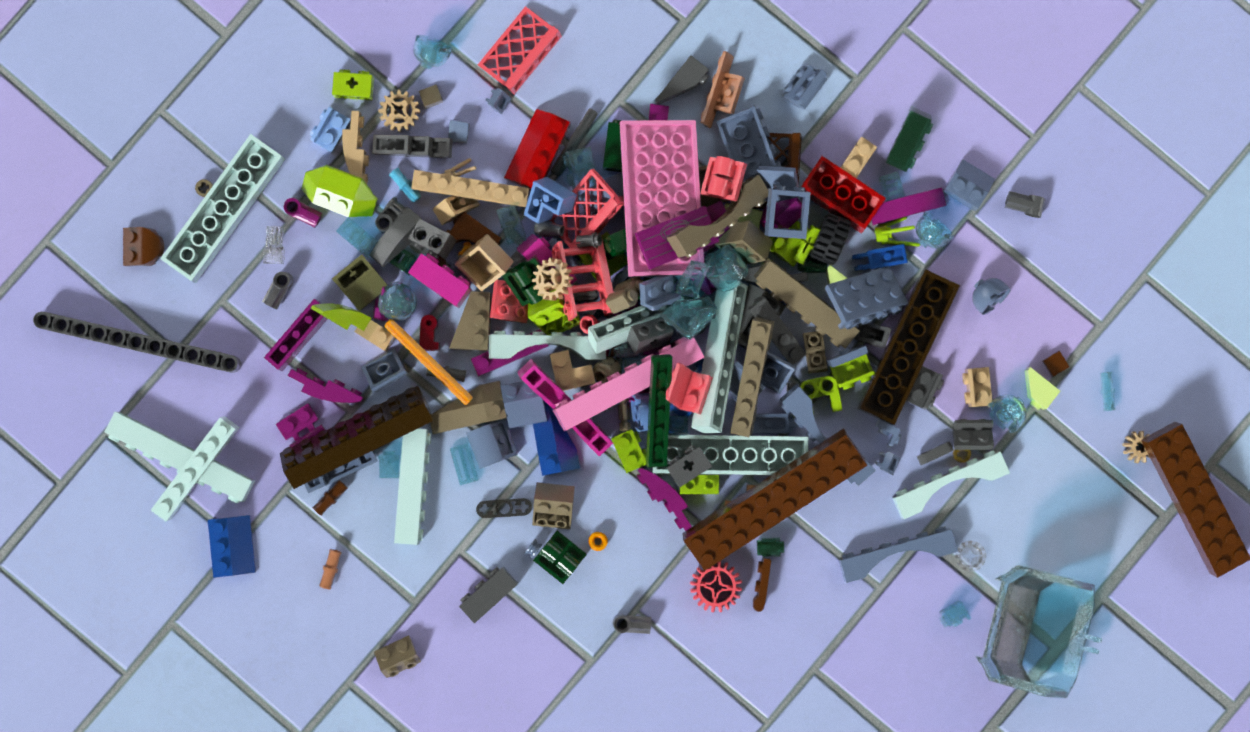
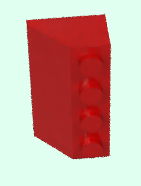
(537, 148)
(842, 194)

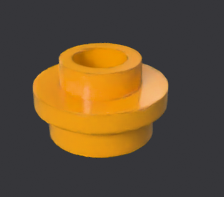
(598, 535)

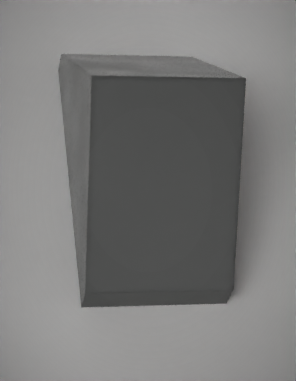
(873, 334)

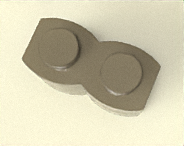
(624, 295)

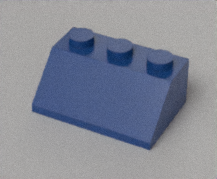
(231, 546)

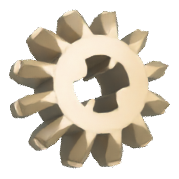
(1131, 447)

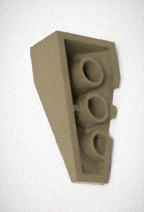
(483, 408)

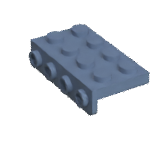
(747, 140)
(866, 297)

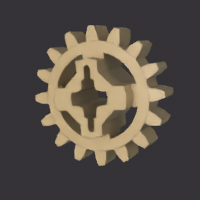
(394, 116)
(552, 279)

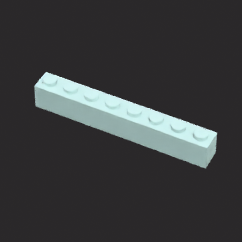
(720, 357)
(176, 454)

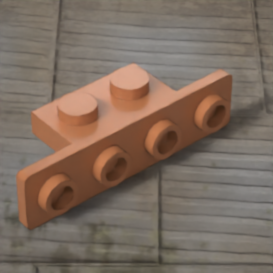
(724, 91)

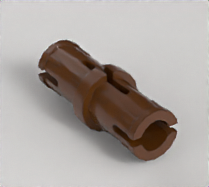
(330, 497)

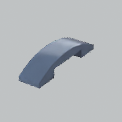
(341, 472)

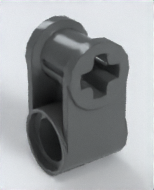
(390, 213)

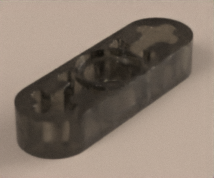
(490, 513)

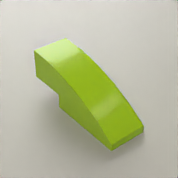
(342, 315)

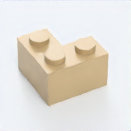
(567, 376)

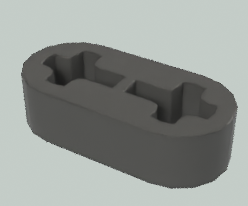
(935, 453)

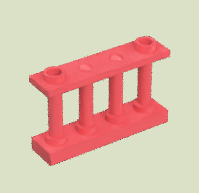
(598, 267)

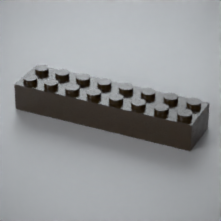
(908, 347)
(355, 437)

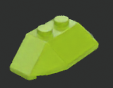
(339, 192)

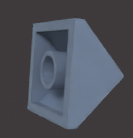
(384, 370)
(776, 373)

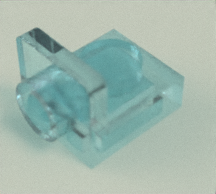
(388, 465)

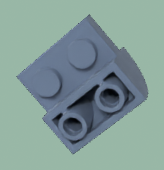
(805, 86)
(492, 443)

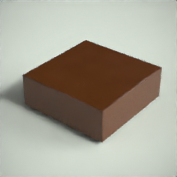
(1055, 363)

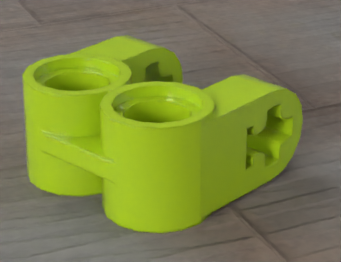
(818, 391)

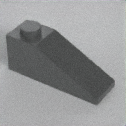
(686, 79)

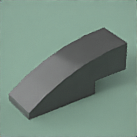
(395, 238)

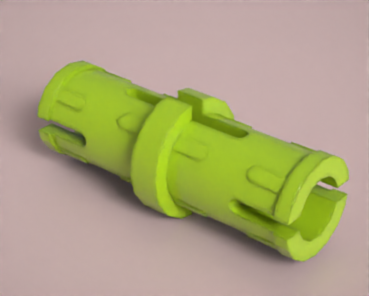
(801, 256)

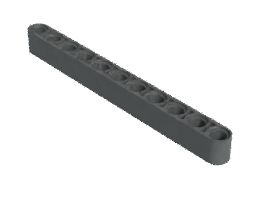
(128, 341)

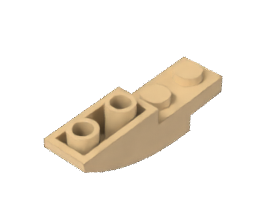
(355, 158)

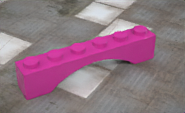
(553, 394)

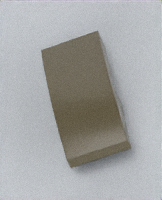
(815, 352)

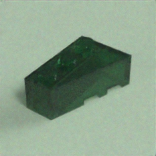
(909, 139)

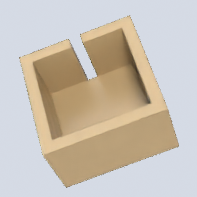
(484, 262)

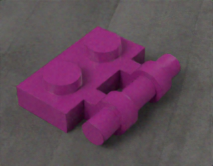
(297, 422)

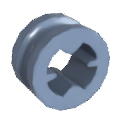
(533, 548)

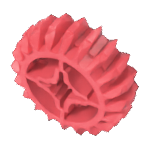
(713, 603)

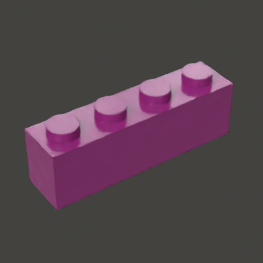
(295, 337)

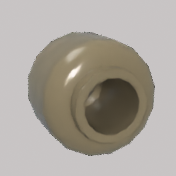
(606, 368)

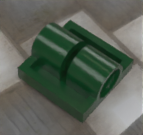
(520, 281)
(560, 557)

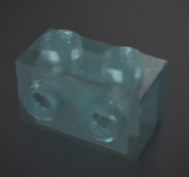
(579, 164)

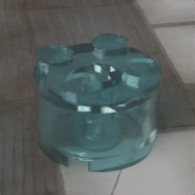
(725, 268)

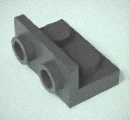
(924, 388)
(973, 434)

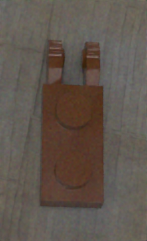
(762, 584)

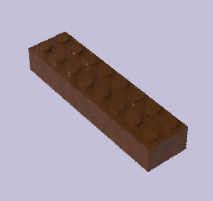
(1196, 499)

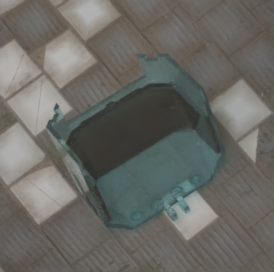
(1039, 632)

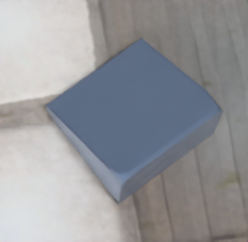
(458, 131)

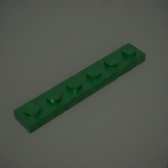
(658, 411)

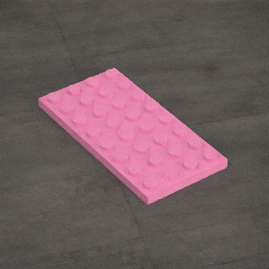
(658, 184)

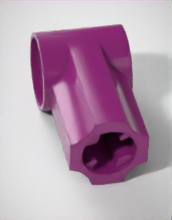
(304, 213)

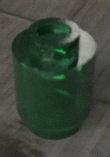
(770, 547)

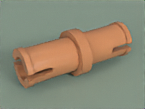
(330, 569)

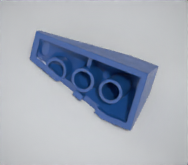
(554, 445)

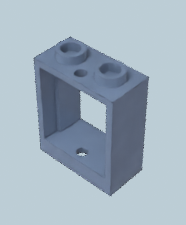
(770, 213)

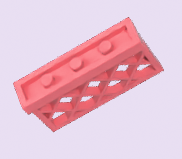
(534, 56)
(604, 213)

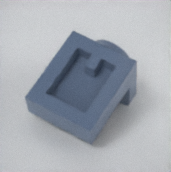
(886, 428)

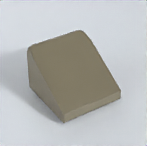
(430, 96)

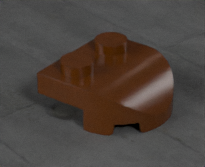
(141, 246)

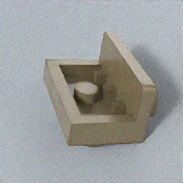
(397, 657)

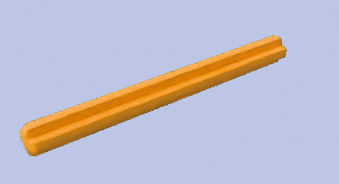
(430, 363)

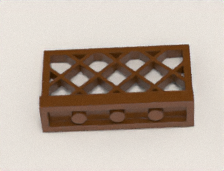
(794, 153)

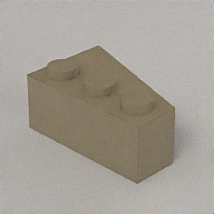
(474, 324)

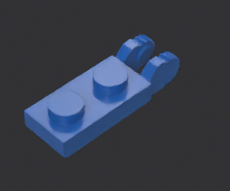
(882, 257)

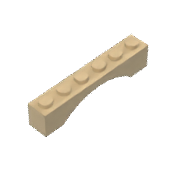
(469, 188)

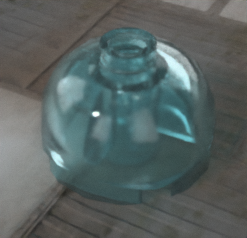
(431, 52)
(932, 232)
(397, 301)
(1008, 412)

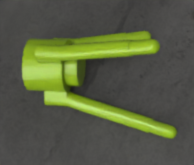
(884, 232)

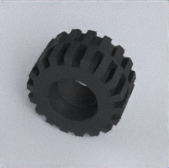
(831, 239)

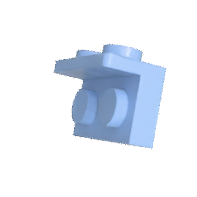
(329, 130)

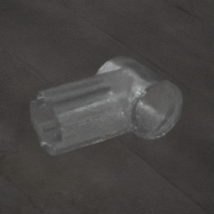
(274, 251)

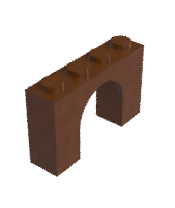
(469, 230)

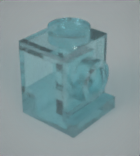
(954, 614)

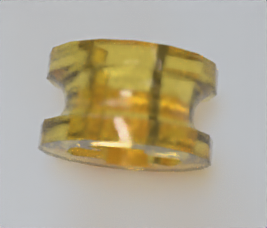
(959, 459)

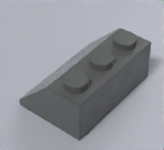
(753, 295)

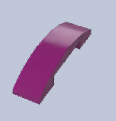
(909, 205)

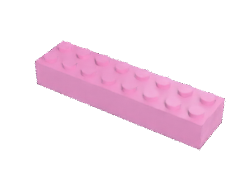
(621, 385)

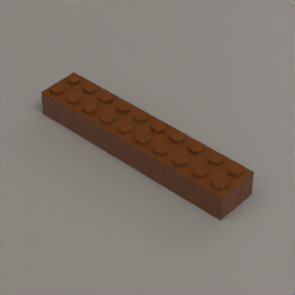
(774, 499)

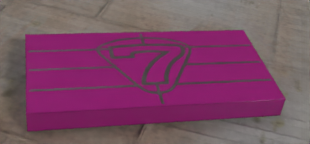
(654, 240)

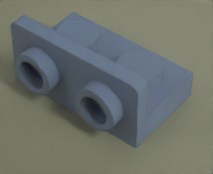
(658, 292)

